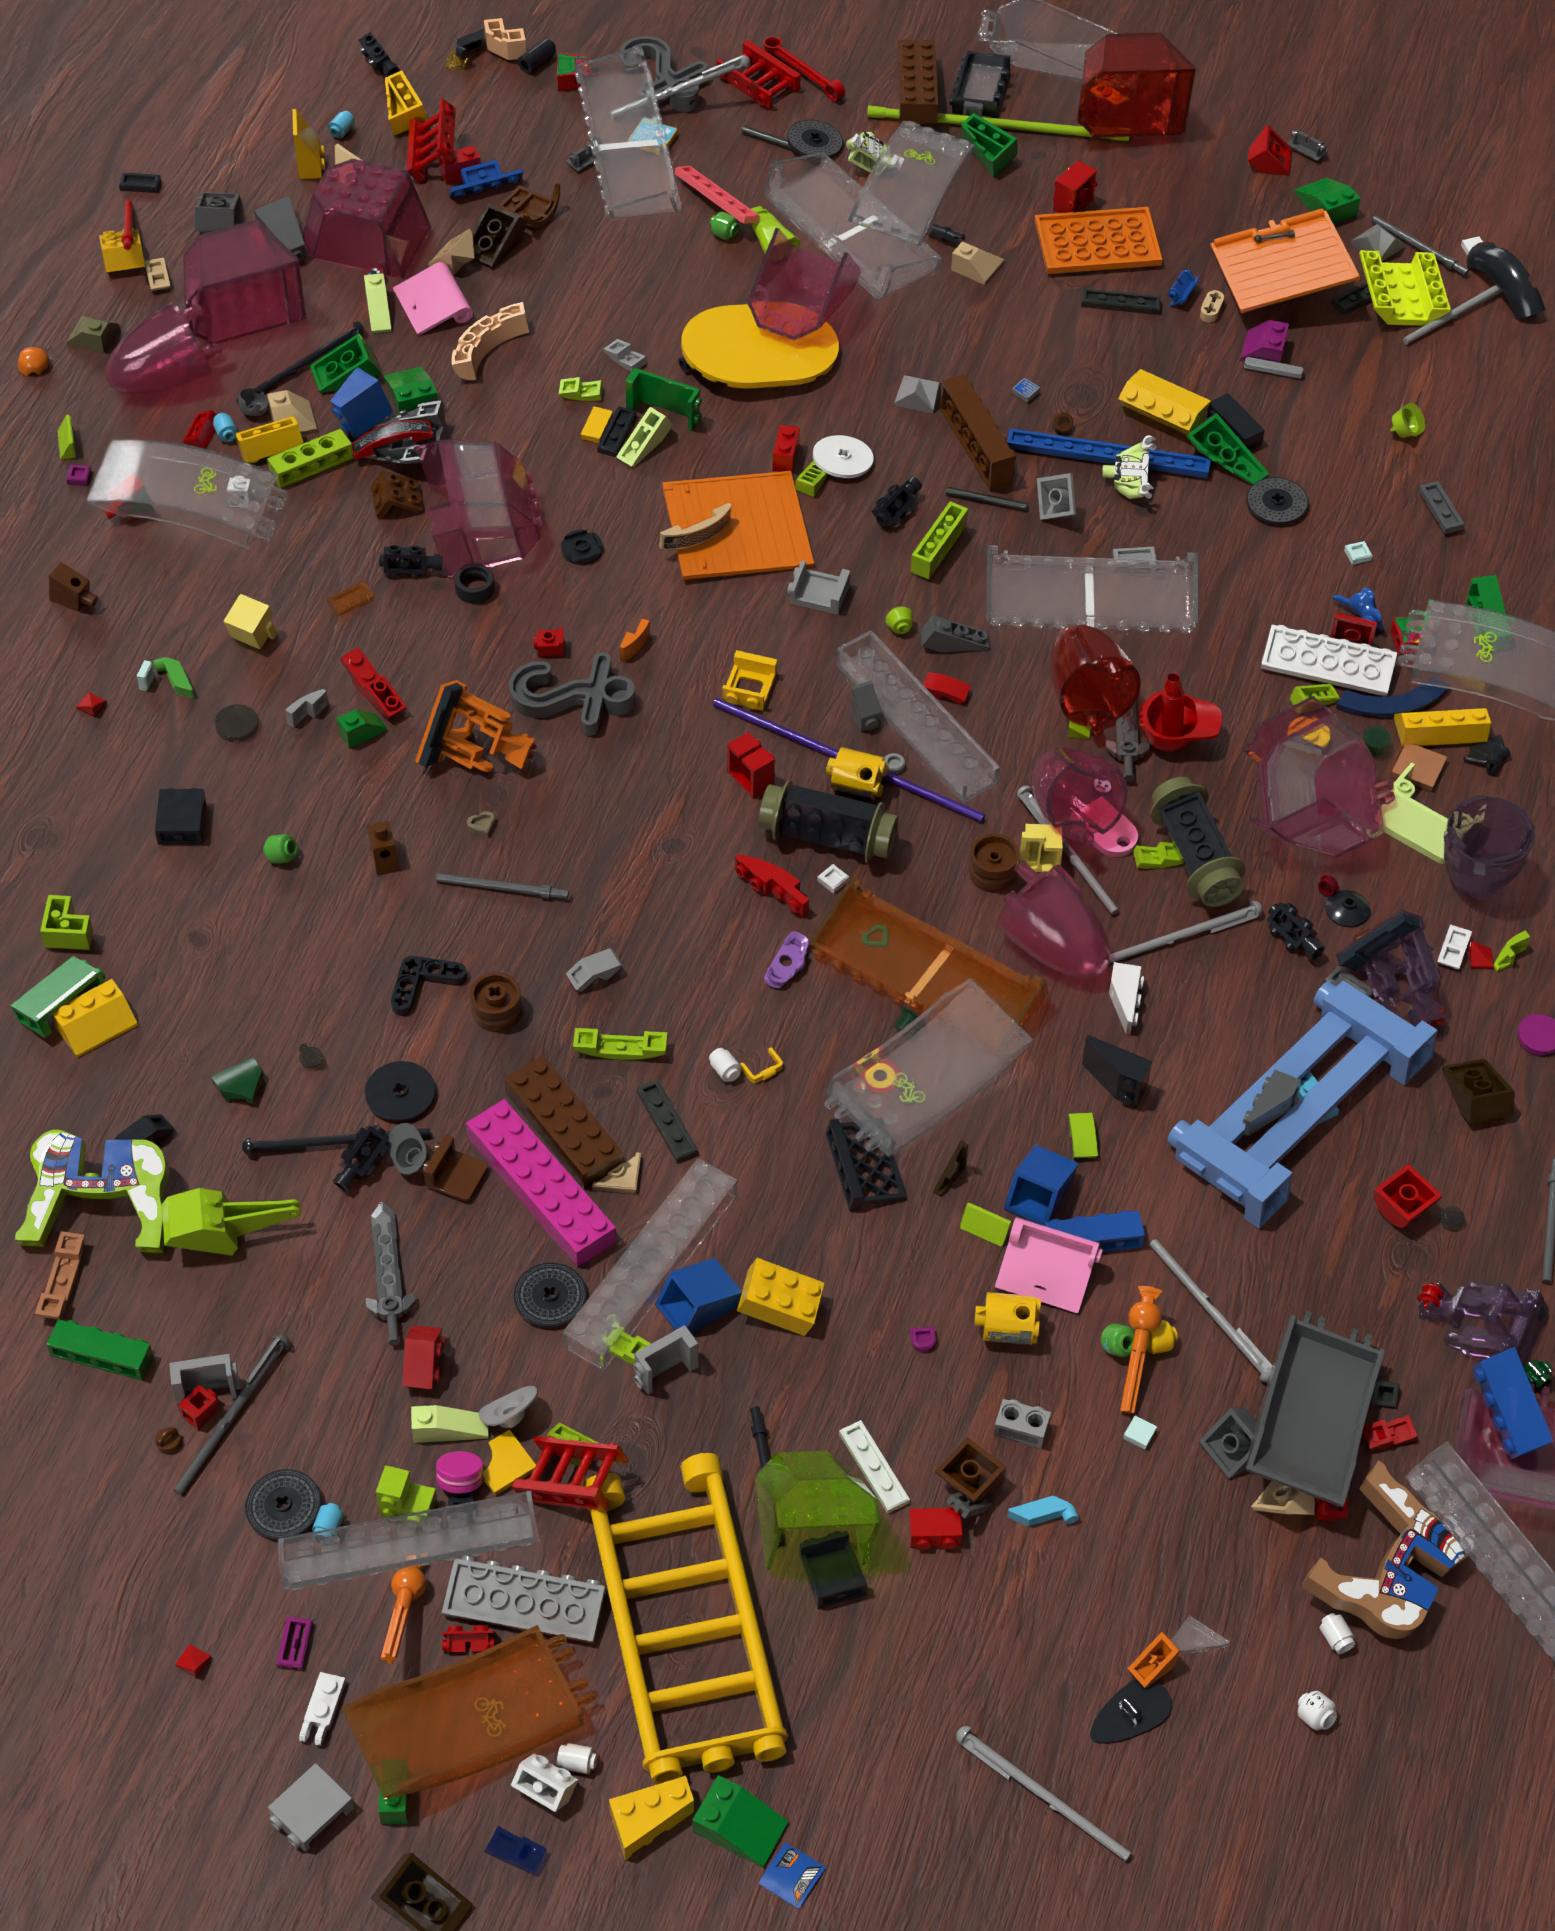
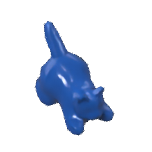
(1363, 606)

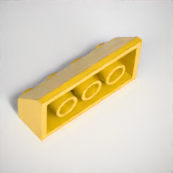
(1164, 401)
(1443, 727)

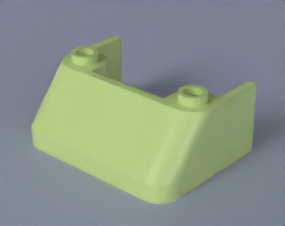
(1412, 821)

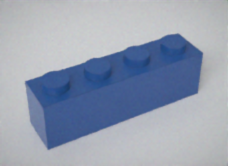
(1112, 1231)

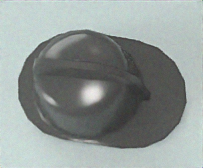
(407, 1149)

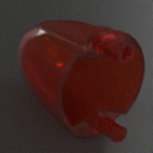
(1092, 677)

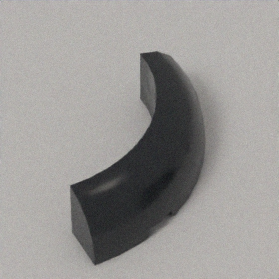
(1509, 275)

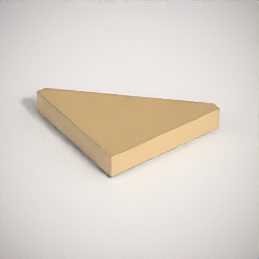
(622, 1178)

